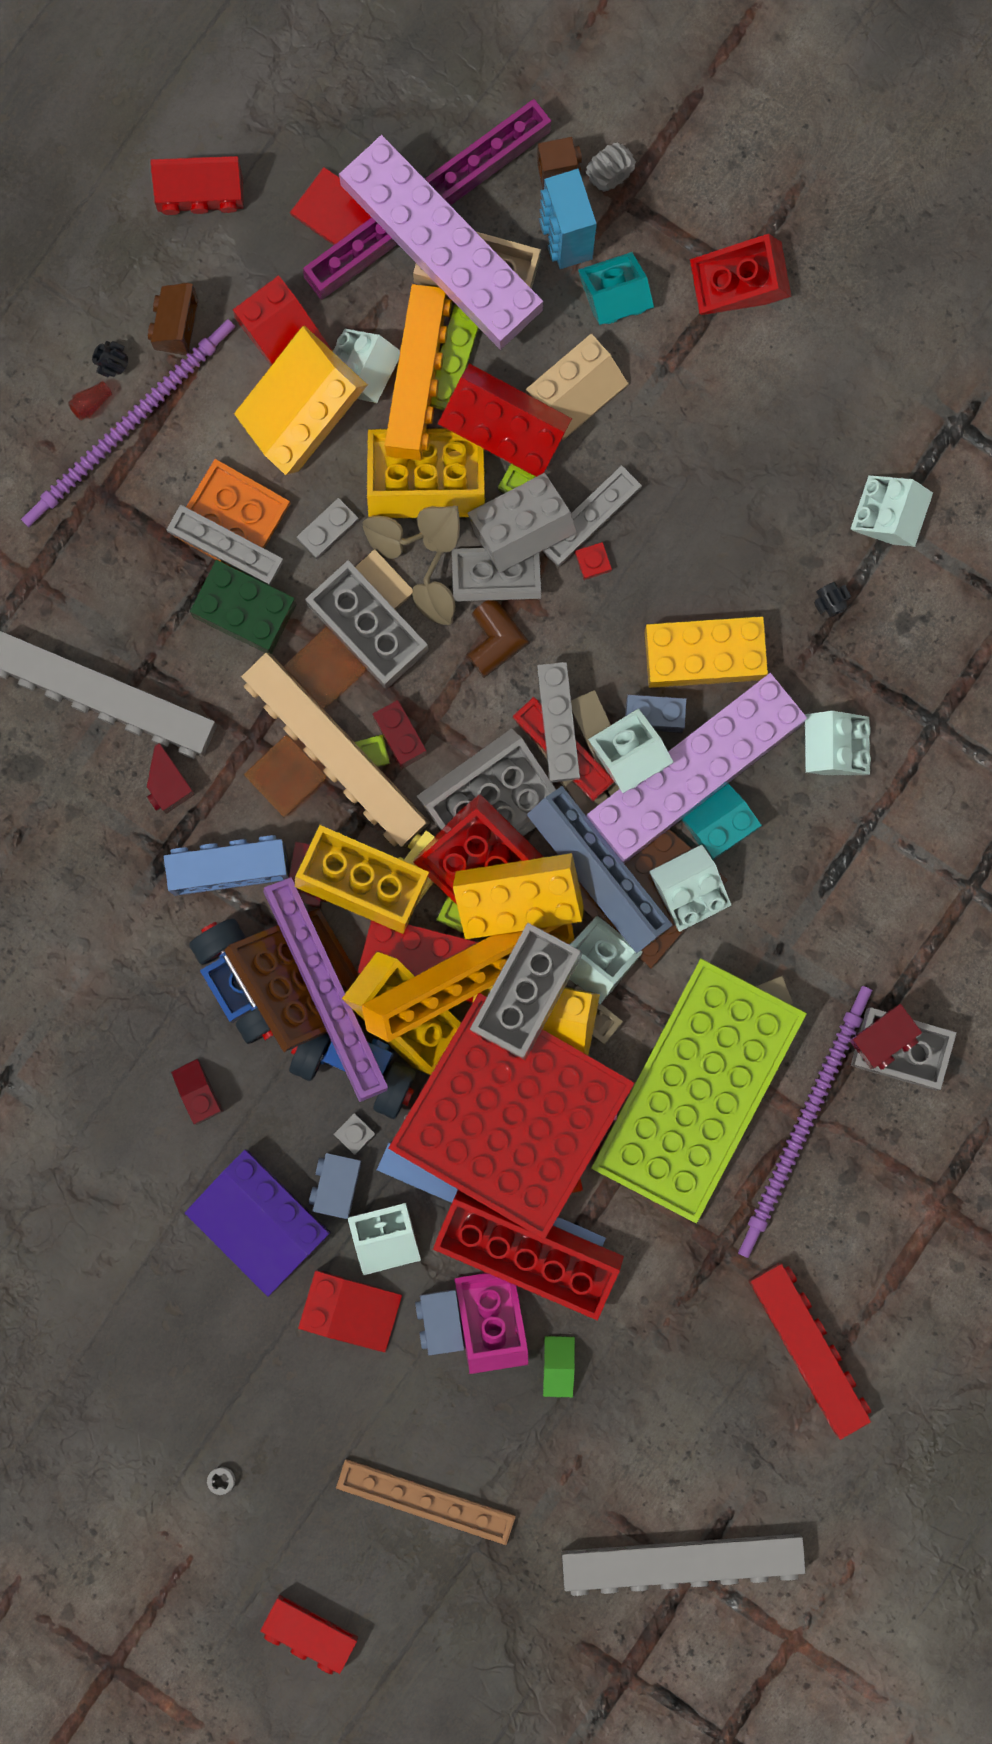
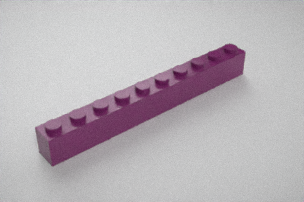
(450, 181)

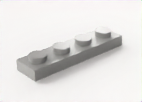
(595, 512)
(225, 545)
(558, 722)

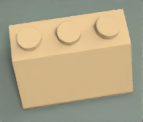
(580, 383)

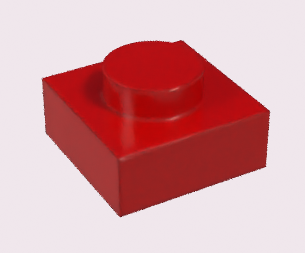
(593, 561)

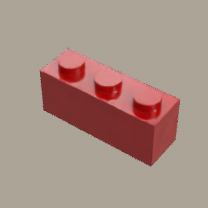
(308, 1635)

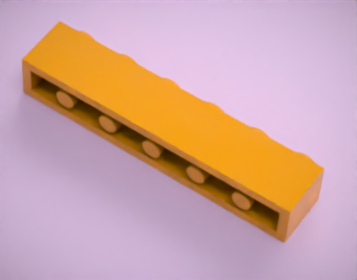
(416, 372)

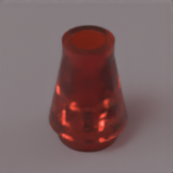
(88, 401)

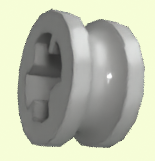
(220, 1471)

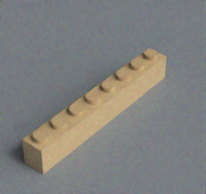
(335, 749)

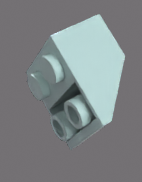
(369, 358)
(892, 510)
(837, 743)
(690, 887)
(384, 1238)

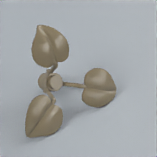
(441, 534)

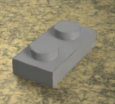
(327, 528)

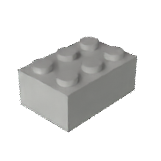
(522, 522)
(920, 1065)

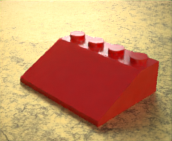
(471, 840)

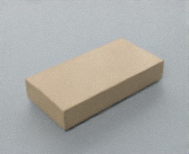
(384, 579)

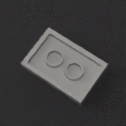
(478, 578)

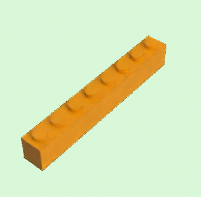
(445, 985)

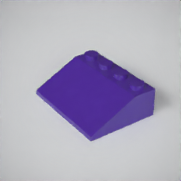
(257, 1222)

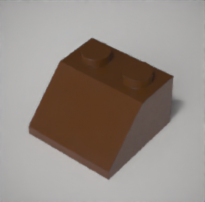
(174, 318)

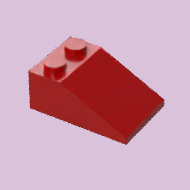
(741, 276)
(273, 319)
(350, 1311)

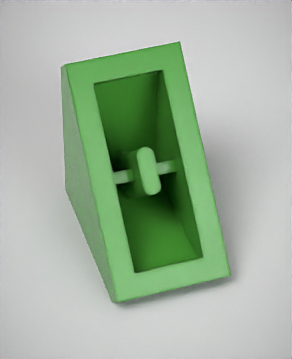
(559, 1366)

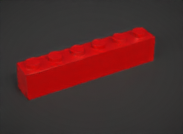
(810, 1351)

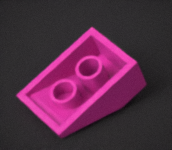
(491, 1323)

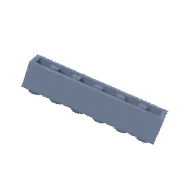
(600, 869)

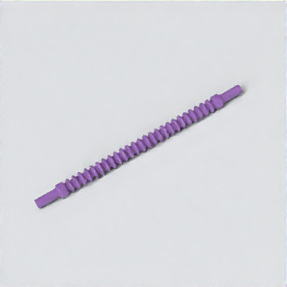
(50, 498)
(758, 1222)

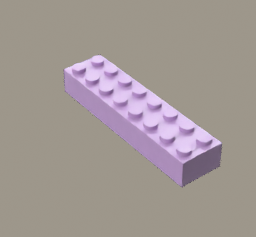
(441, 242)
(700, 768)

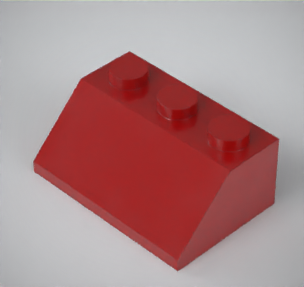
(197, 184)

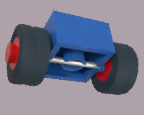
(226, 982)
(399, 1078)

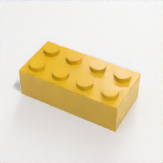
(705, 652)
(361, 879)
(518, 893)
(420, 1046)

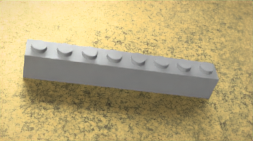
(105, 696)
(683, 1563)

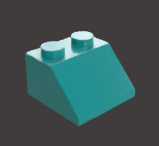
(616, 288)
(721, 822)

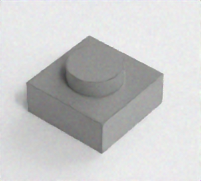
(354, 1134)

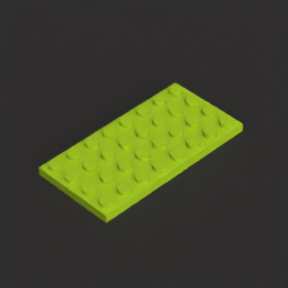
(698, 1090)

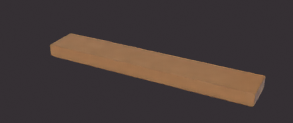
(426, 1502)

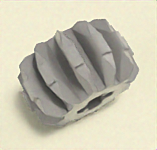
(610, 166)

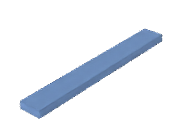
(406, 1171)

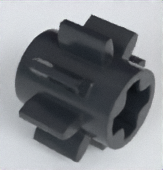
(110, 359)
(832, 599)

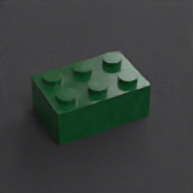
(243, 607)

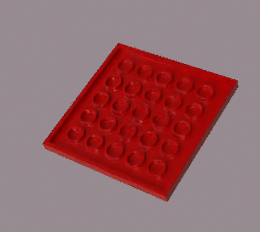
(511, 1126)

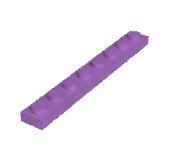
(325, 989)

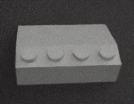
(502, 774)

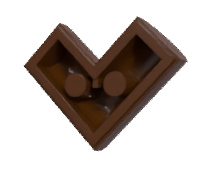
(503, 638)

